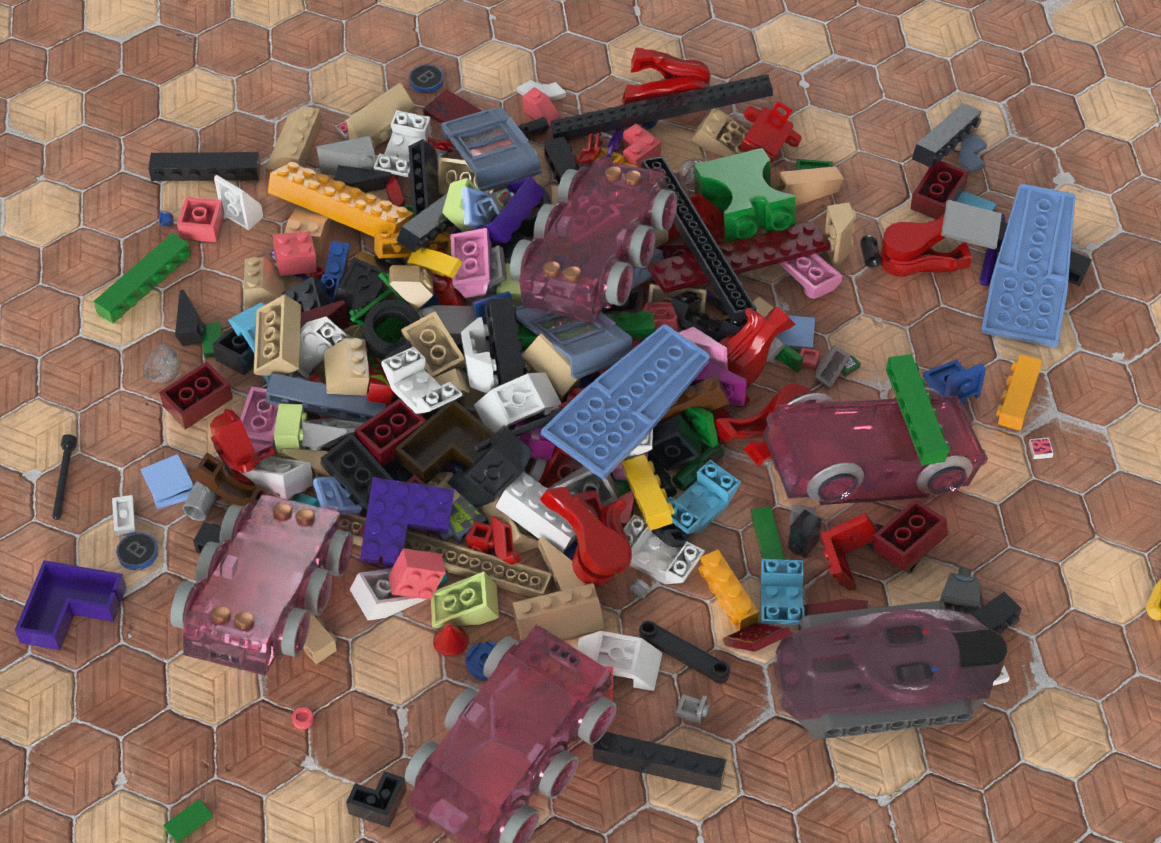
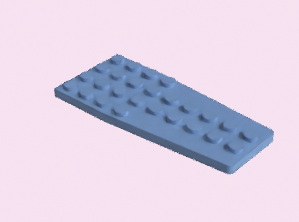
(1032, 268)
(626, 401)

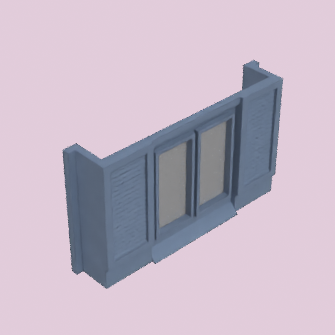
(492, 148)
(584, 343)

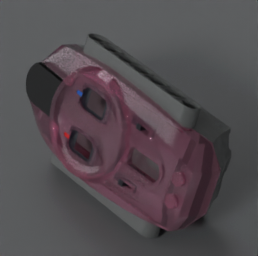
(887, 669)

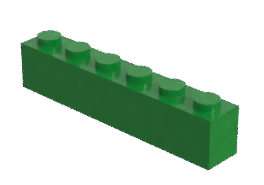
(142, 278)
(917, 409)

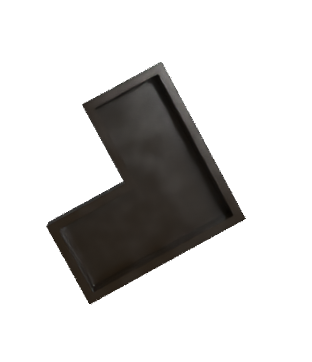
(442, 439)

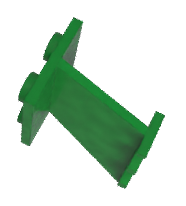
(359, 315)

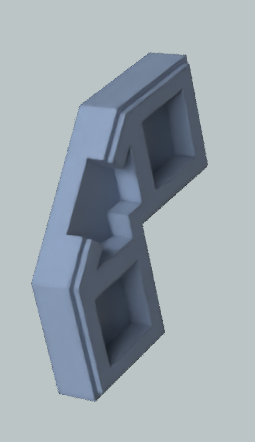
(968, 151)

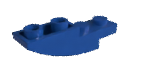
(335, 267)

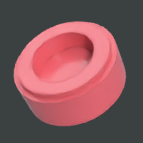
(302, 718)

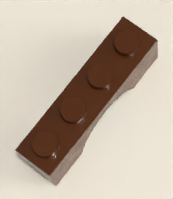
(705, 394)
(214, 476)

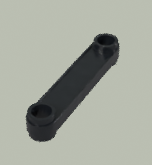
(684, 652)

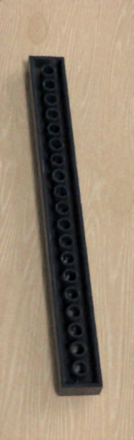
(663, 107)
(704, 247)

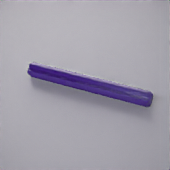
(988, 265)

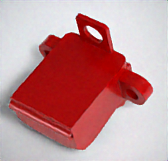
(769, 130)
(233, 443)

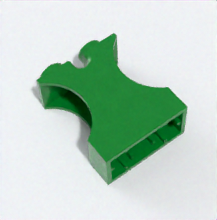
(744, 193)

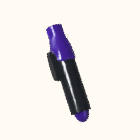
(716, 302)

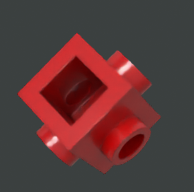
(480, 538)

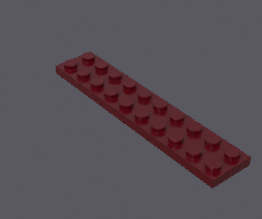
(743, 255)

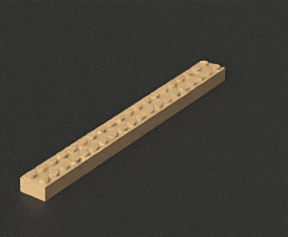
(466, 561)

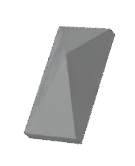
(831, 366)

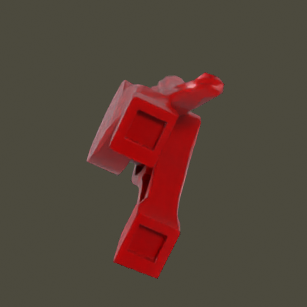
(679, 75)
(909, 250)
(750, 346)
(754, 427)
(601, 539)

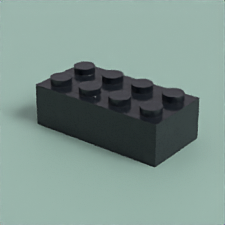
(353, 469)

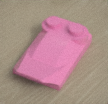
(474, 252)
(813, 274)
(259, 419)

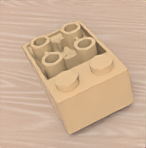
(720, 134)

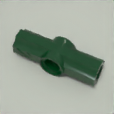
(688, 473)

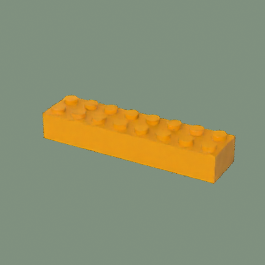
(336, 200)

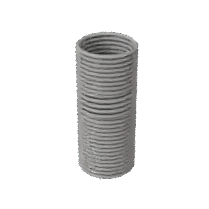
(200, 500)

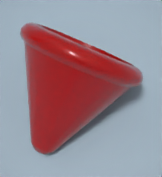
(450, 640)

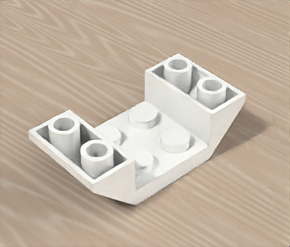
(406, 130)
(314, 339)
(477, 357)
(414, 384)
(517, 401)
(657, 558)
(627, 654)

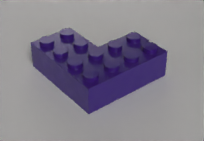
(526, 196)
(399, 507)
(65, 592)

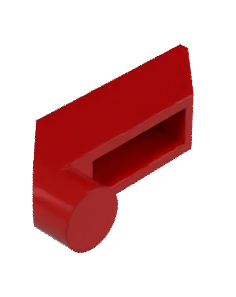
(394, 192)
(504, 541)

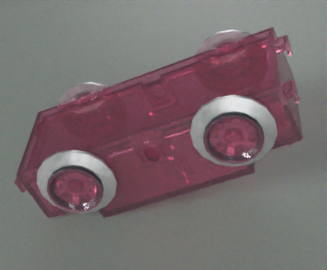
(865, 450)

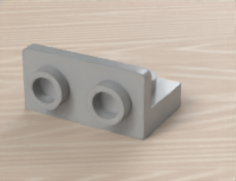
(497, 268)

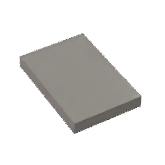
(971, 224)

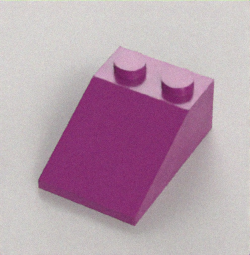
(733, 383)
(540, 445)

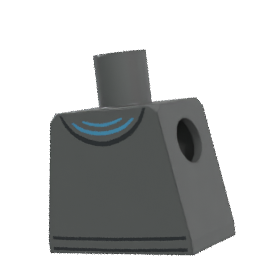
(962, 592)

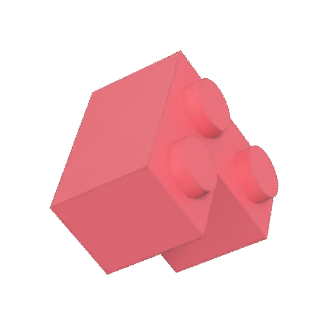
(639, 145)

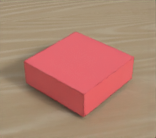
(810, 358)

